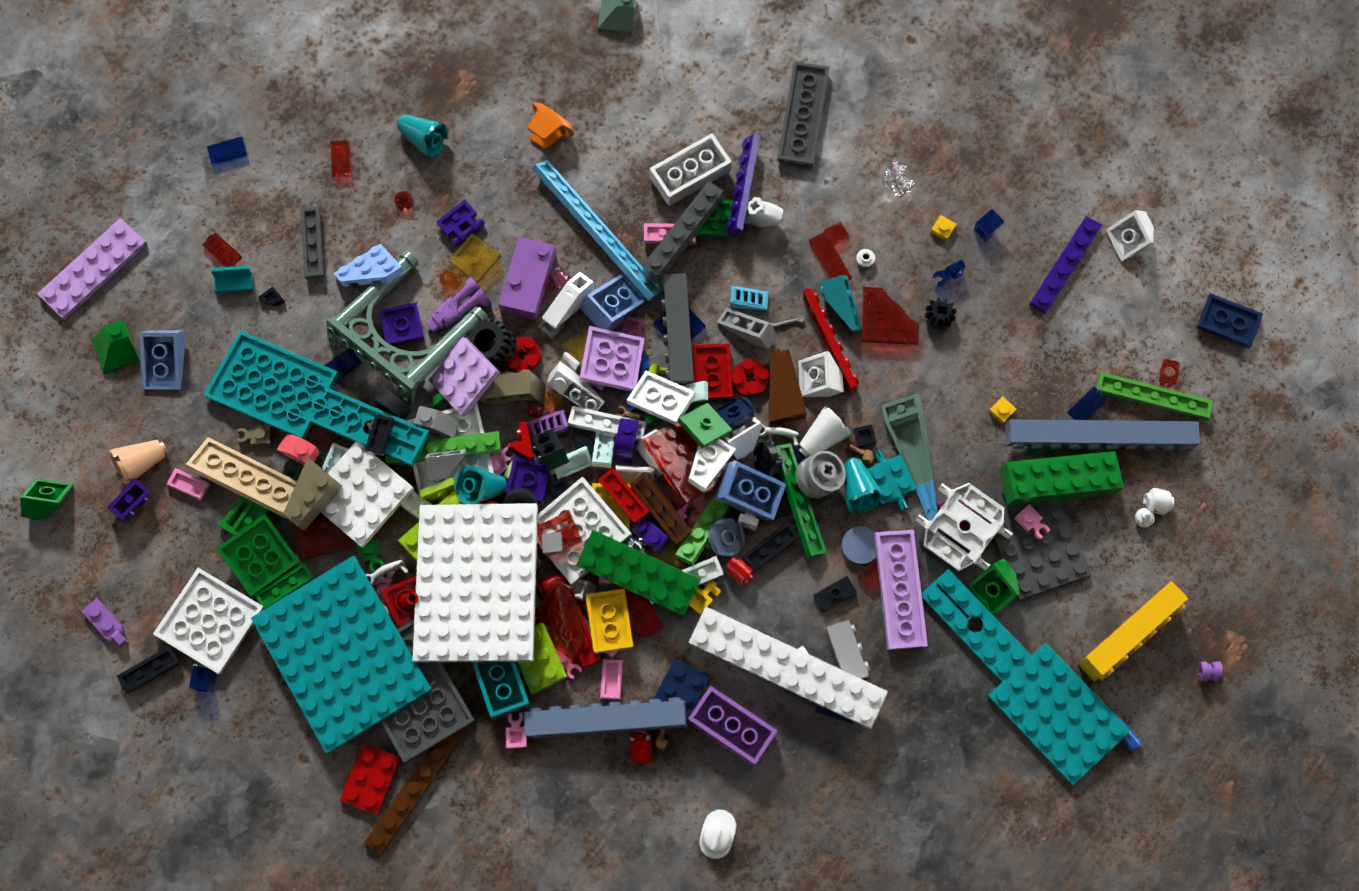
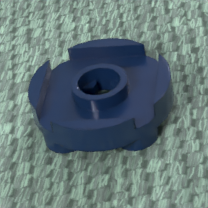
(736, 412)

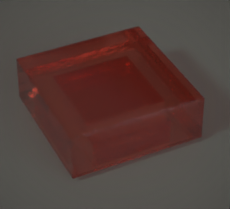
(837, 233)

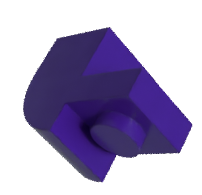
(625, 441)

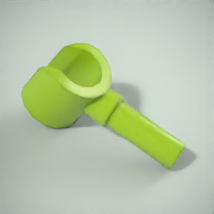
(655, 369)

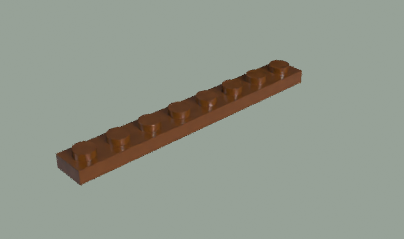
(412, 792)

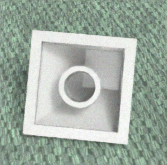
(1131, 234)
(820, 376)
(744, 438)

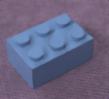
(750, 491)

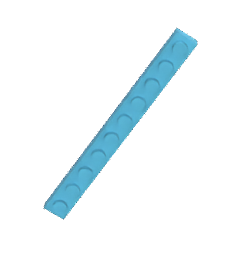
(597, 229)

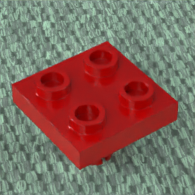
(401, 601)

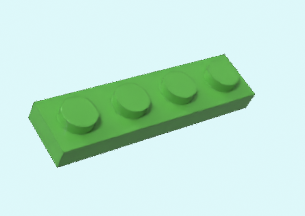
(698, 539)

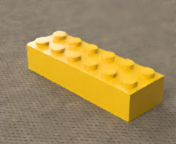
(1130, 634)

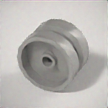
(820, 474)

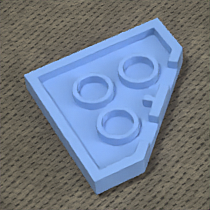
(370, 267)

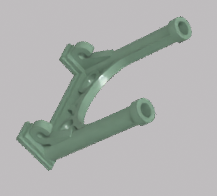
(341, 333)

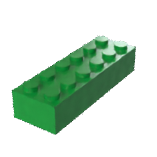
(1061, 478)
(638, 572)

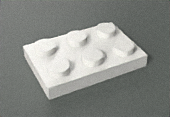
(661, 397)

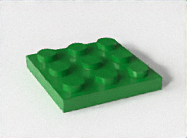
(257, 555)

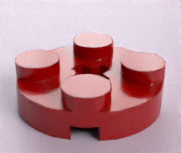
(530, 361)
(751, 388)

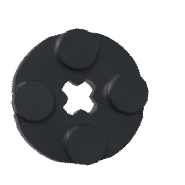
(768, 460)

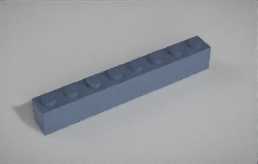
(605, 719)

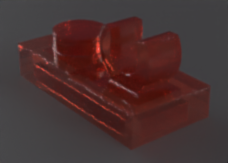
(221, 250)

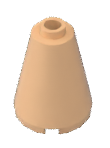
(137, 459)

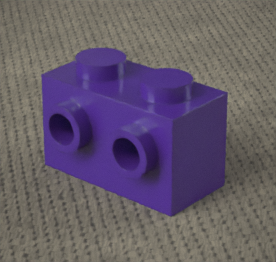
(128, 499)

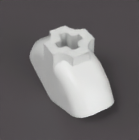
(762, 213)

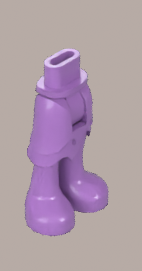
(451, 312)

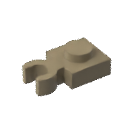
(259, 435)

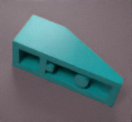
(840, 297)

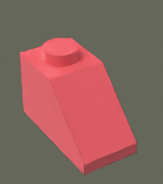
(298, 449)

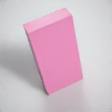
(188, 484)
(611, 679)

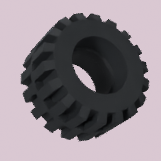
(504, 345)

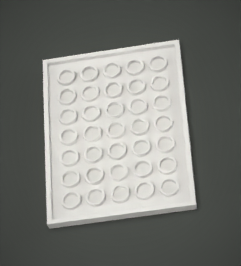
(476, 583)

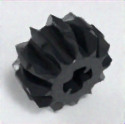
(940, 307)

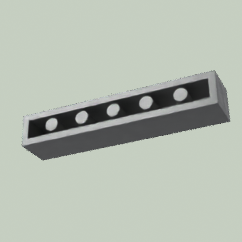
(683, 232)
(678, 329)

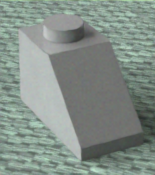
(436, 422)
(442, 464)

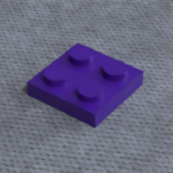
(402, 324)
(528, 475)

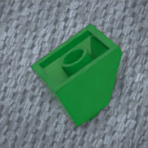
(115, 347)
(43, 498)
(996, 586)

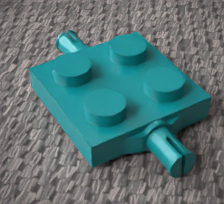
(892, 479)

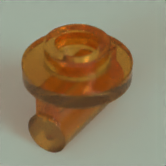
(449, 279)
(553, 399)

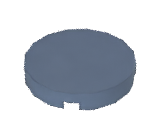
(726, 537)
(859, 545)

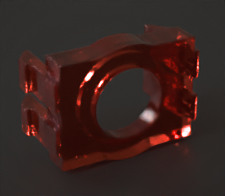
(1163, 378)

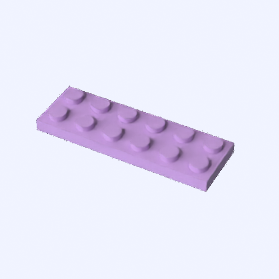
(92, 269)
(900, 589)

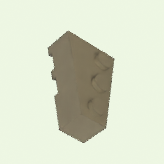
(515, 387)
(310, 494)

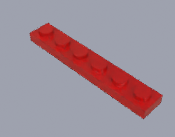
(827, 333)

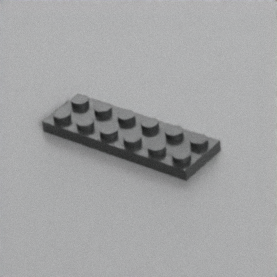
(803, 114)

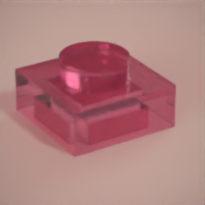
(633, 326)

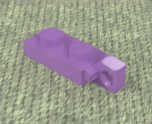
(105, 622)

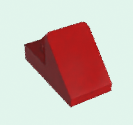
(522, 448)

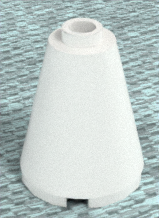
(824, 433)

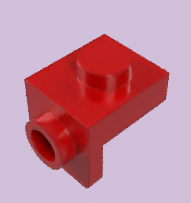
(640, 747)

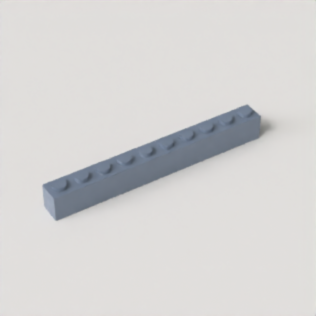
(1102, 434)

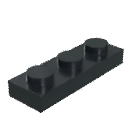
(770, 546)
(148, 669)

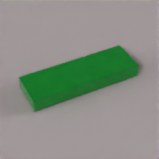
(284, 586)

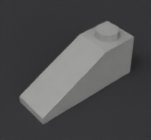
(748, 328)

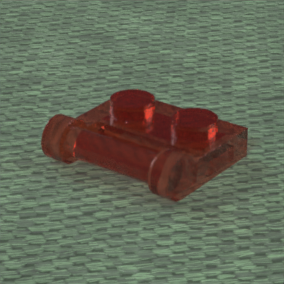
(570, 533)

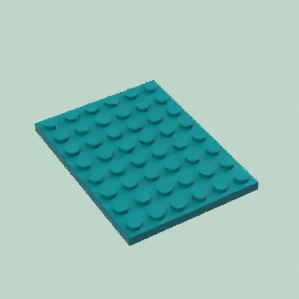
(341, 654)

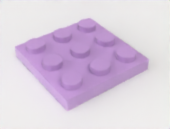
(611, 359)
(464, 376)

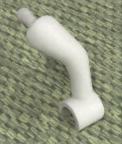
(780, 431)
(385, 569)

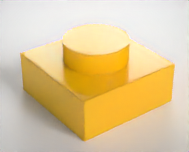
(943, 228)
(1002, 410)

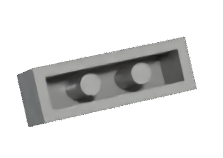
(847, 650)

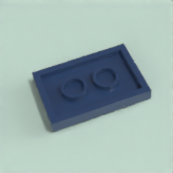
(1229, 320)
(682, 683)

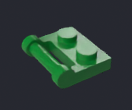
(249, 515)

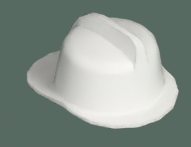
(717, 834)

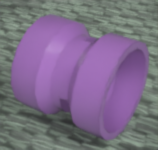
(1210, 671)

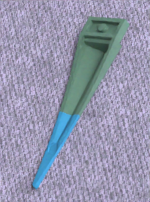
(909, 431)

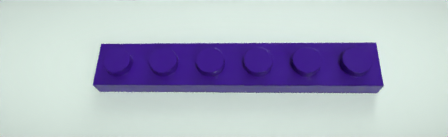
(743, 185)
(1065, 264)

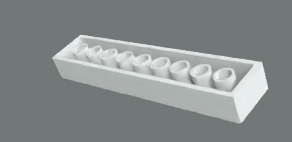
(788, 668)

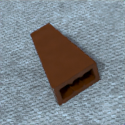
(784, 390)

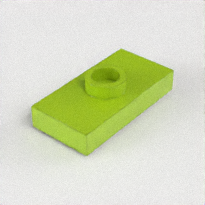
(438, 490)

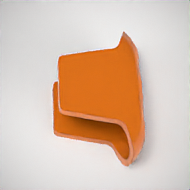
(548, 126)

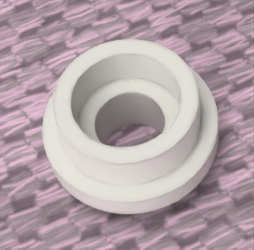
(861, 261)

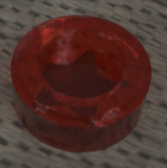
(403, 200)

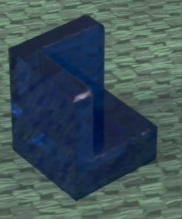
(988, 224)
(202, 679)

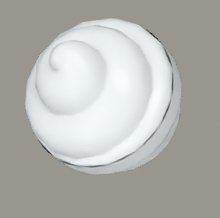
(1144, 517)

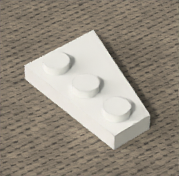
(709, 463)

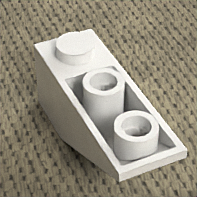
(568, 300)
(567, 383)

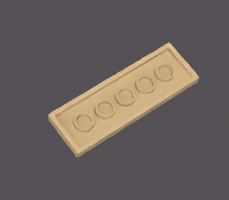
(242, 475)

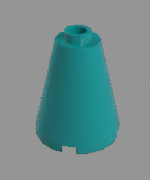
(423, 134)
(478, 485)
(860, 487)

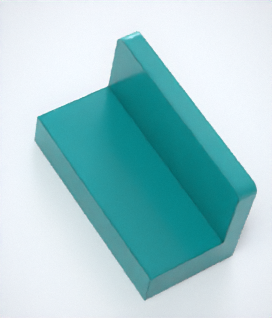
(232, 279)

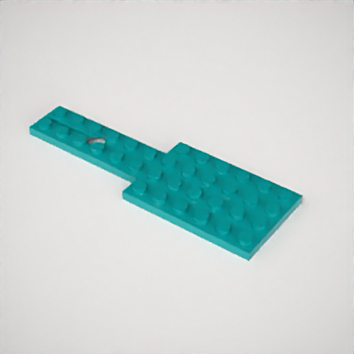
(298, 392)
(1035, 690)

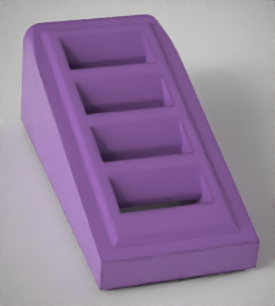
(546, 419)

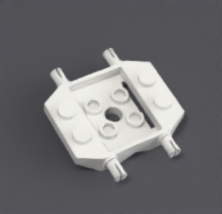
(975, 538)

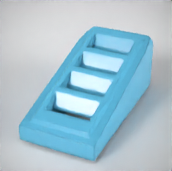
(749, 292)

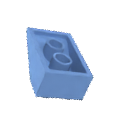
(613, 302)
(162, 359)

